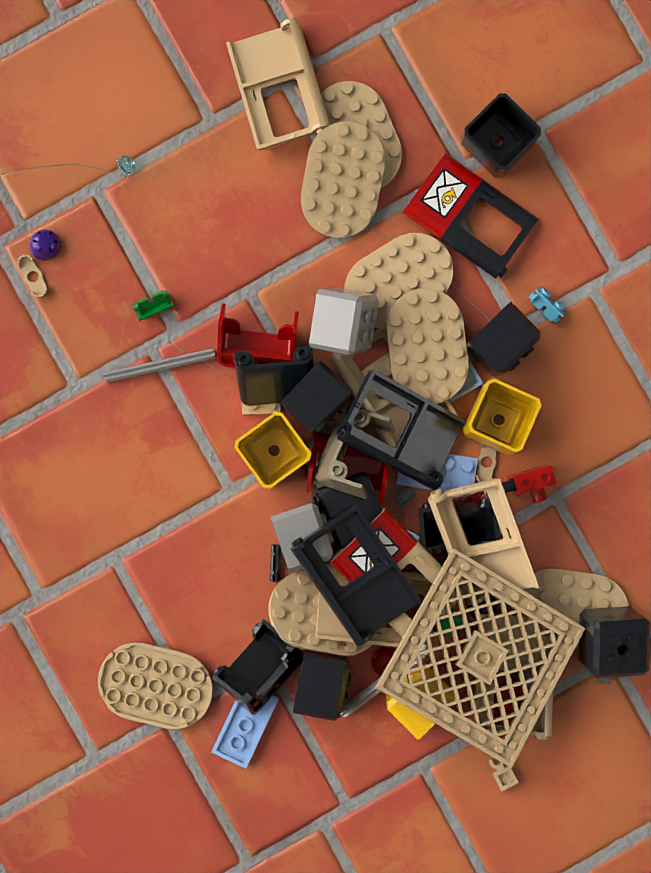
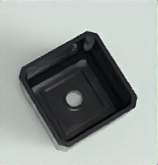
(502, 119)
(504, 341)
(318, 398)
(603, 635)
(322, 685)

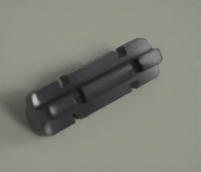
(275, 562)

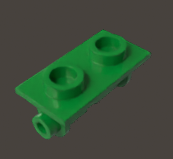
(146, 309)

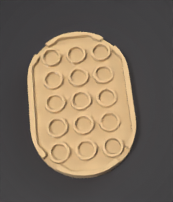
(362, 105)
(342, 179)
(399, 267)
(427, 344)
(574, 591)
(294, 617)
(155, 685)

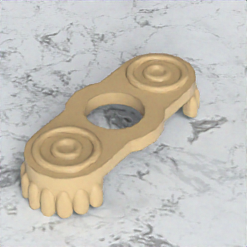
(28, 265)
(483, 473)

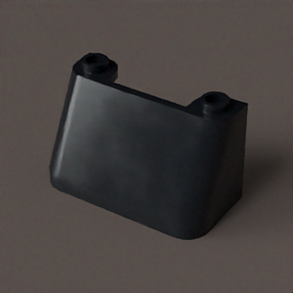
(270, 381)
(338, 502)
(476, 520)
(259, 668)

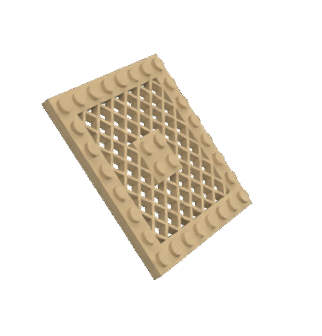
(481, 658)

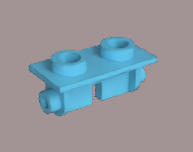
(553, 308)

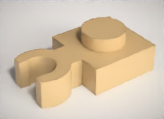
(503, 775)

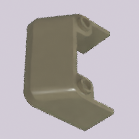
(331, 469)

